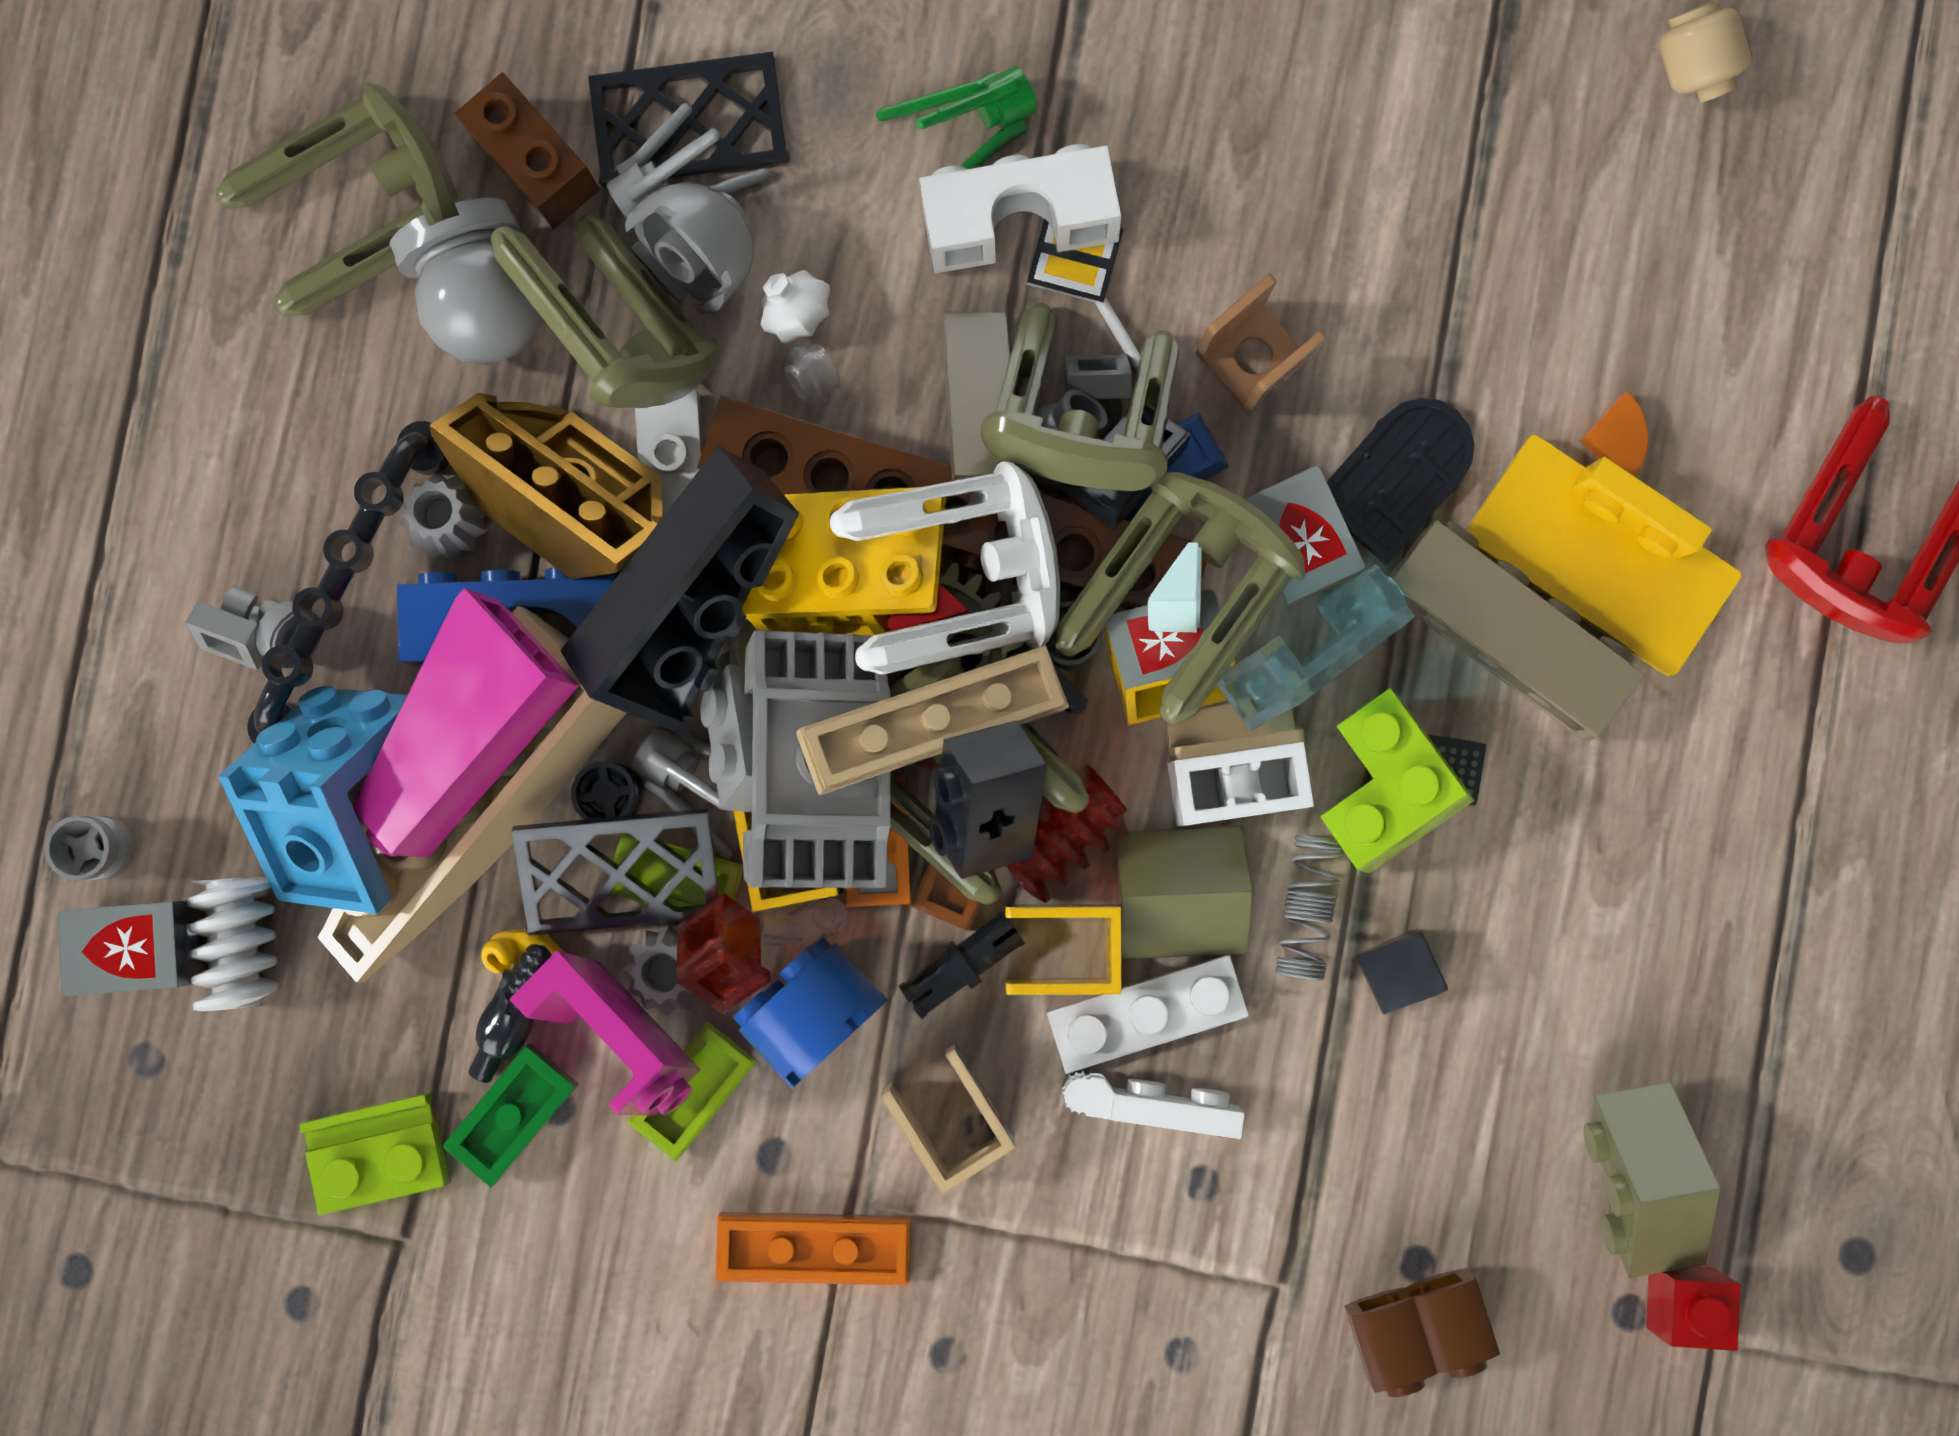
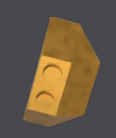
(552, 482)

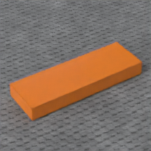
(813, 1248)

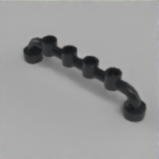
(413, 451)

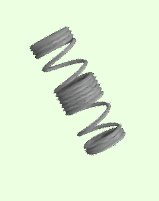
(1309, 906)

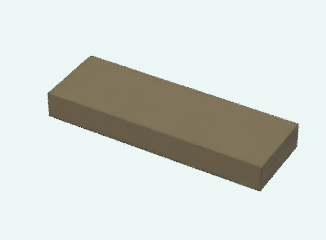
(974, 374)

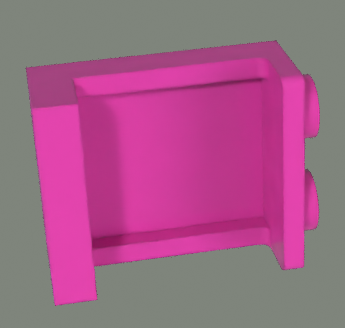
(583, 987)

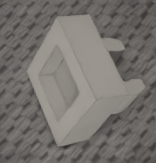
(228, 630)

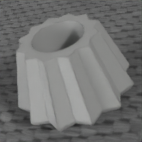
(442, 517)
(654, 972)

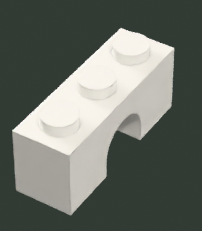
(1067, 189)

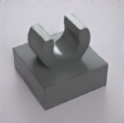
(1101, 377)

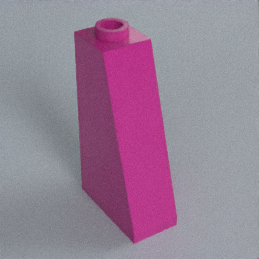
(460, 726)

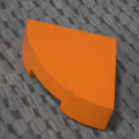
(1620, 435)

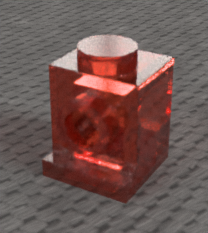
(721, 954)

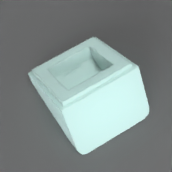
(1177, 597)

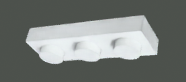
(1147, 1013)

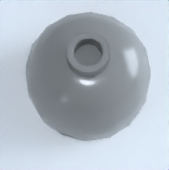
(693, 242)

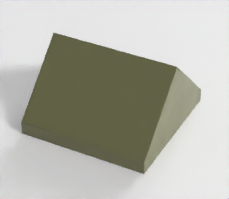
(1183, 892)

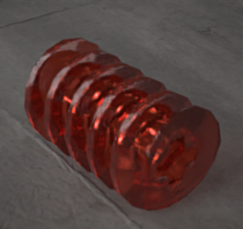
(1066, 835)

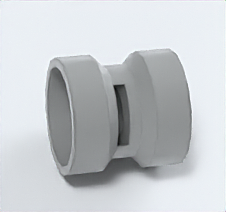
(75, 844)

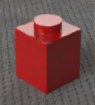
(1694, 1308)

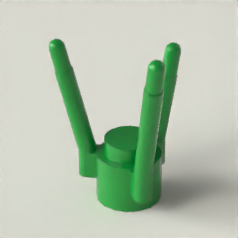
(998, 98)

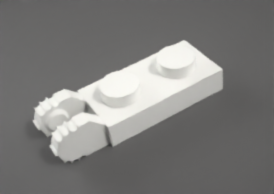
(1147, 1104)

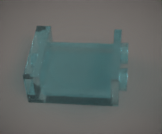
(1273, 679)

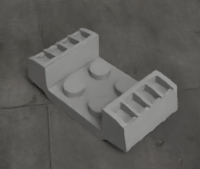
(794, 831)

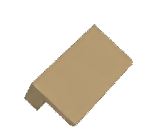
(1221, 730)

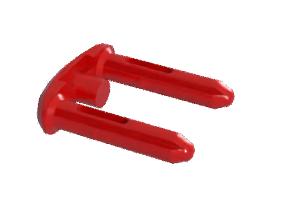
(1844, 592)

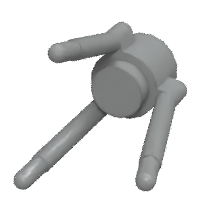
(641, 180)
(669, 764)

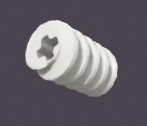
(233, 943)

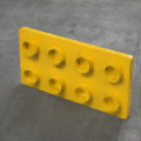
(1607, 551)
(843, 583)

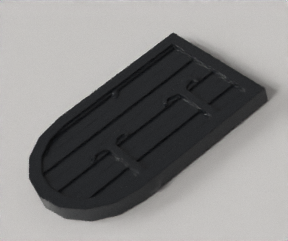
(1402, 474)

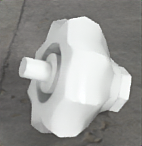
(794, 305)

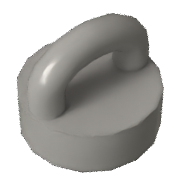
(276, 627)

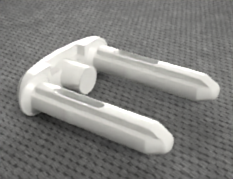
(1026, 554)

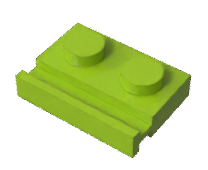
(374, 1153)

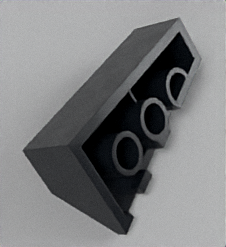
(682, 594)

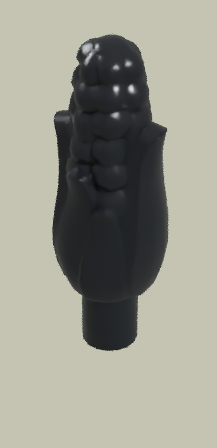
(502, 1025)

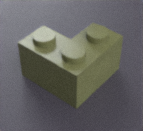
(1655, 1182)

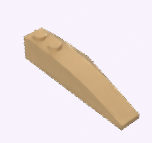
(428, 886)

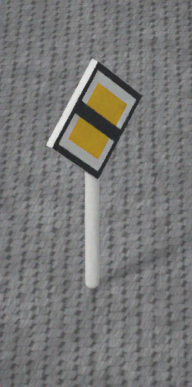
(1081, 275)

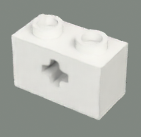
(1240, 784)

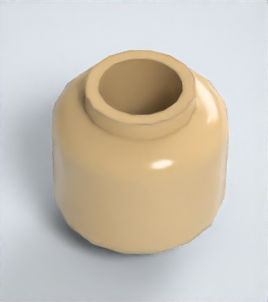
(1705, 51)

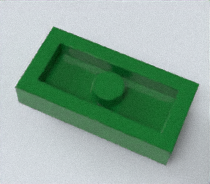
(510, 1115)

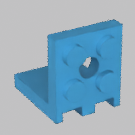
(296, 802)

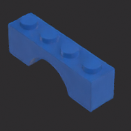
(426, 604)

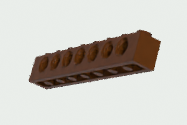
(872, 466)

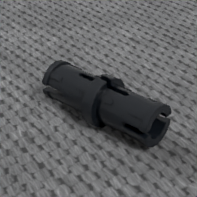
(961, 965)

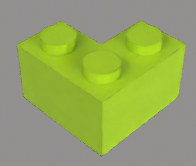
(1410, 786)

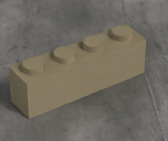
(1515, 631)

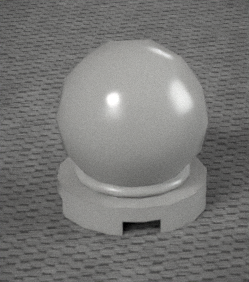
(461, 288)

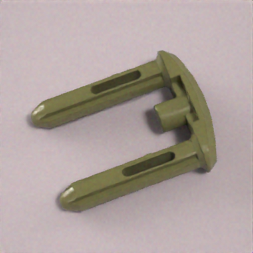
(409, 163)
(653, 364)
(1072, 451)
(1227, 523)
(1060, 788)

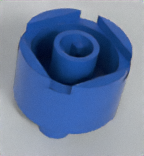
(811, 1014)

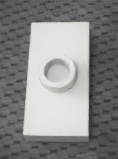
(671, 443)

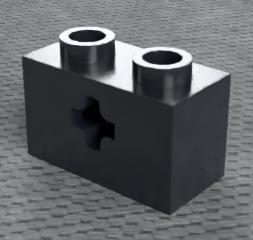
(987, 799)

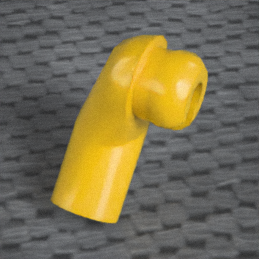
(508, 945)

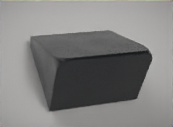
(1402, 971)

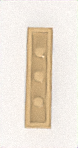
(917, 722)

